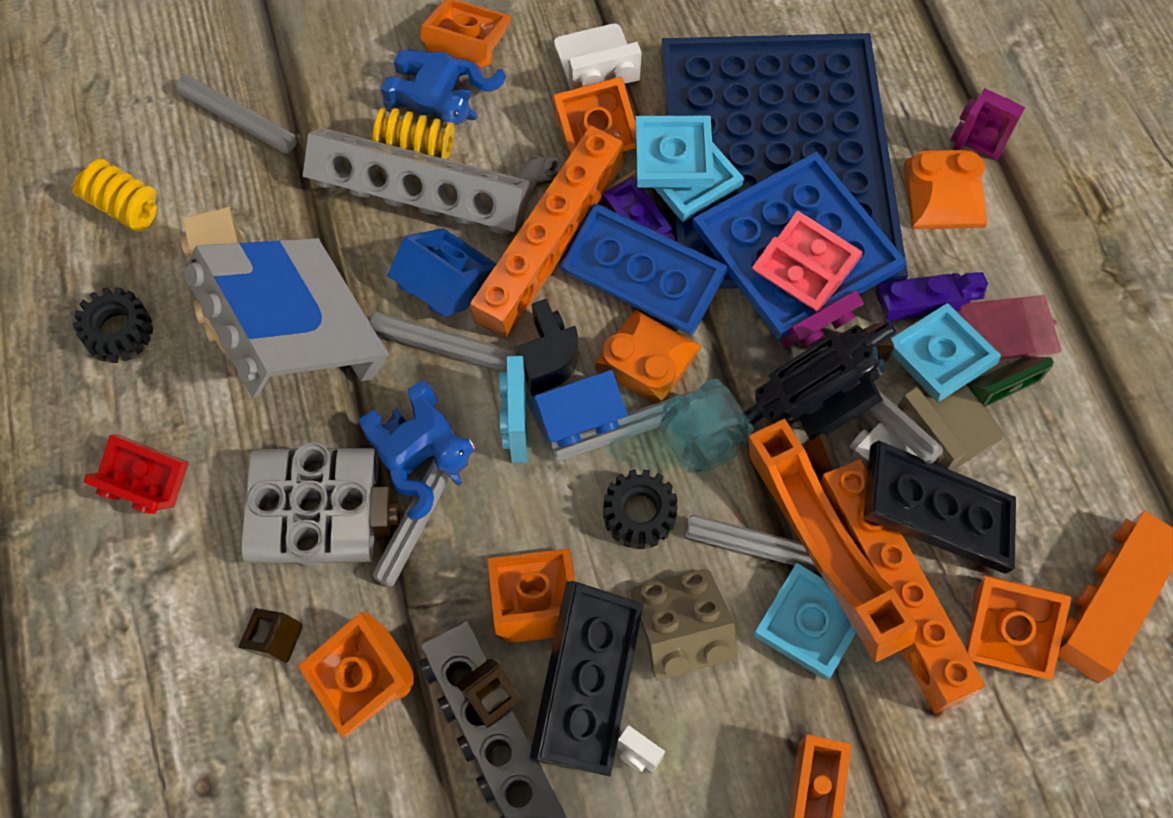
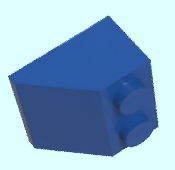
(440, 270)
(578, 408)

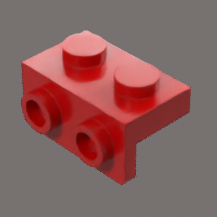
(138, 475)

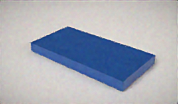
(643, 269)

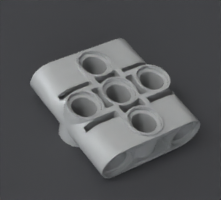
(282, 475)

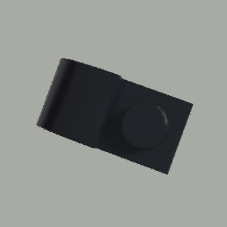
(551, 357)

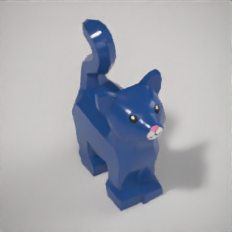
(433, 84)
(409, 443)

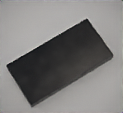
(940, 507)
(587, 679)

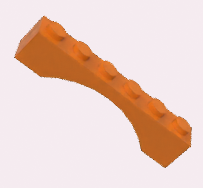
(859, 589)

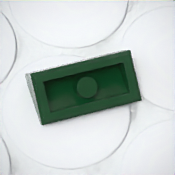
(1010, 379)

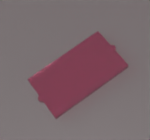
(1014, 326)

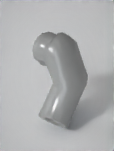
(541, 170)

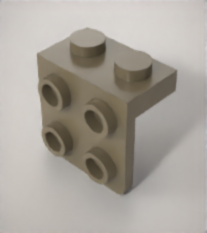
(955, 423)
(686, 624)

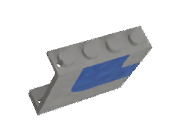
(282, 310)

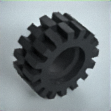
(105, 307)
(646, 486)

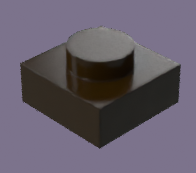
(383, 513)

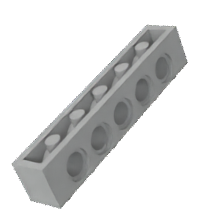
(325, 166)

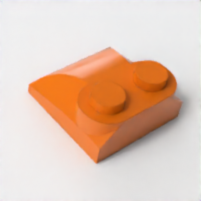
(464, 31)
(599, 105)
(945, 189)
(647, 356)
(528, 593)
(1017, 626)
(357, 673)

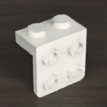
(598, 56)

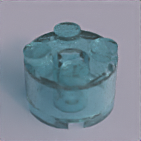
(705, 426)

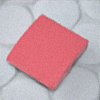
(807, 261)

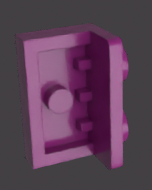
(987, 124)
(837, 314)

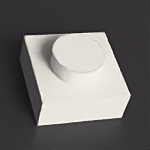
(639, 751)

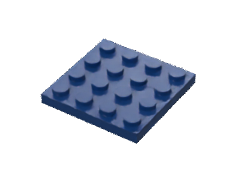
(747, 223)

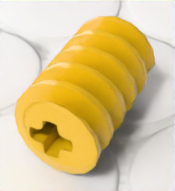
(413, 136)
(117, 194)

